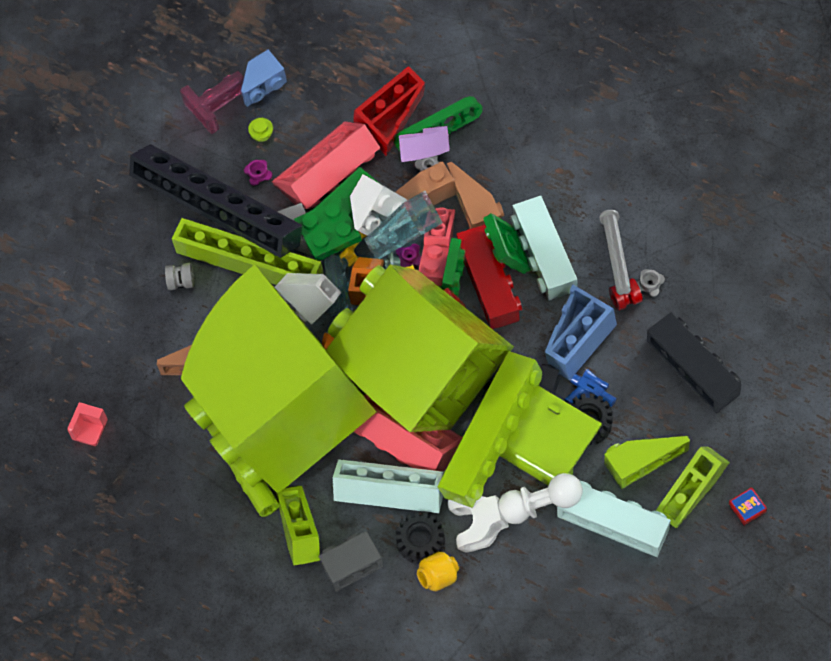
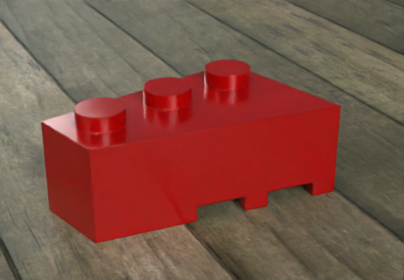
(391, 108)

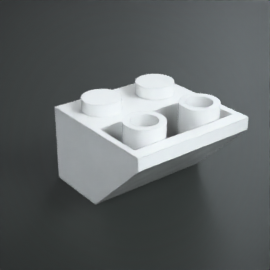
(372, 204)
(308, 294)

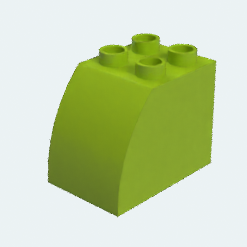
(415, 349)
(268, 386)

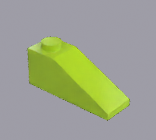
(640, 457)
(692, 485)
(298, 526)

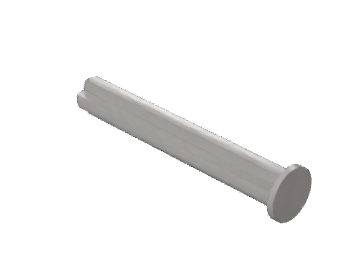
(610, 220)

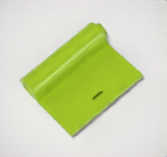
(549, 442)

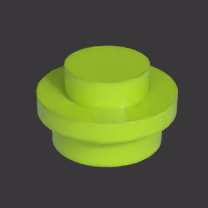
(261, 129)

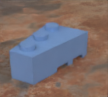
(579, 332)

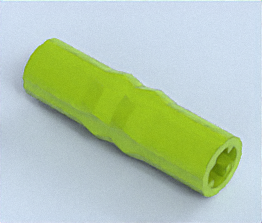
(259, 495)

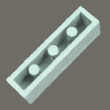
(544, 247)
(387, 486)
(618, 520)

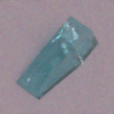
(404, 225)

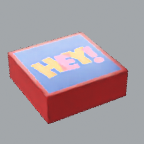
(748, 506)

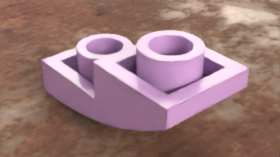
(424, 145)

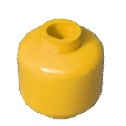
(437, 571)

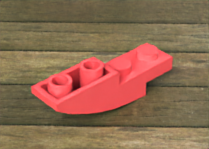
(437, 247)

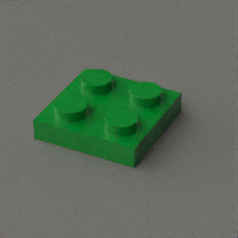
(328, 229)
(506, 243)
(454, 267)

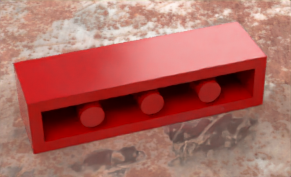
(489, 279)

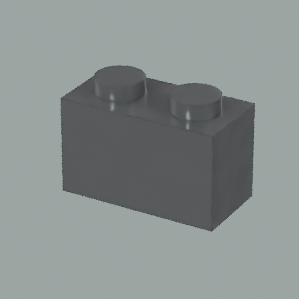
(350, 560)

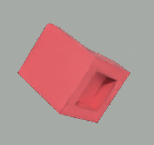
(87, 424)

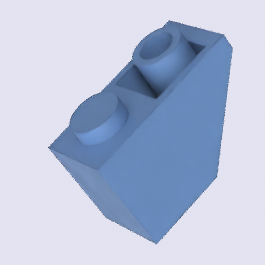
(262, 77)

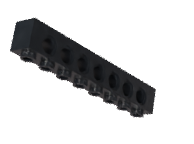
(215, 200)

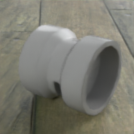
(174, 277)

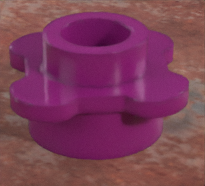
(256, 166)
(413, 250)

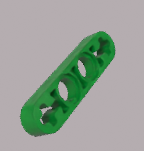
(469, 111)

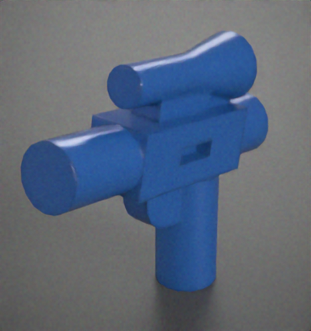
(589, 384)

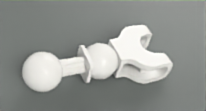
(513, 507)

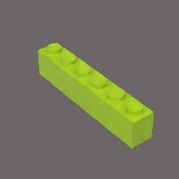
(237, 252)
(490, 429)

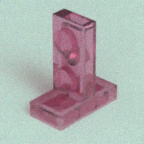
(212, 99)

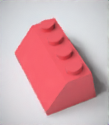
(327, 164)
(416, 449)

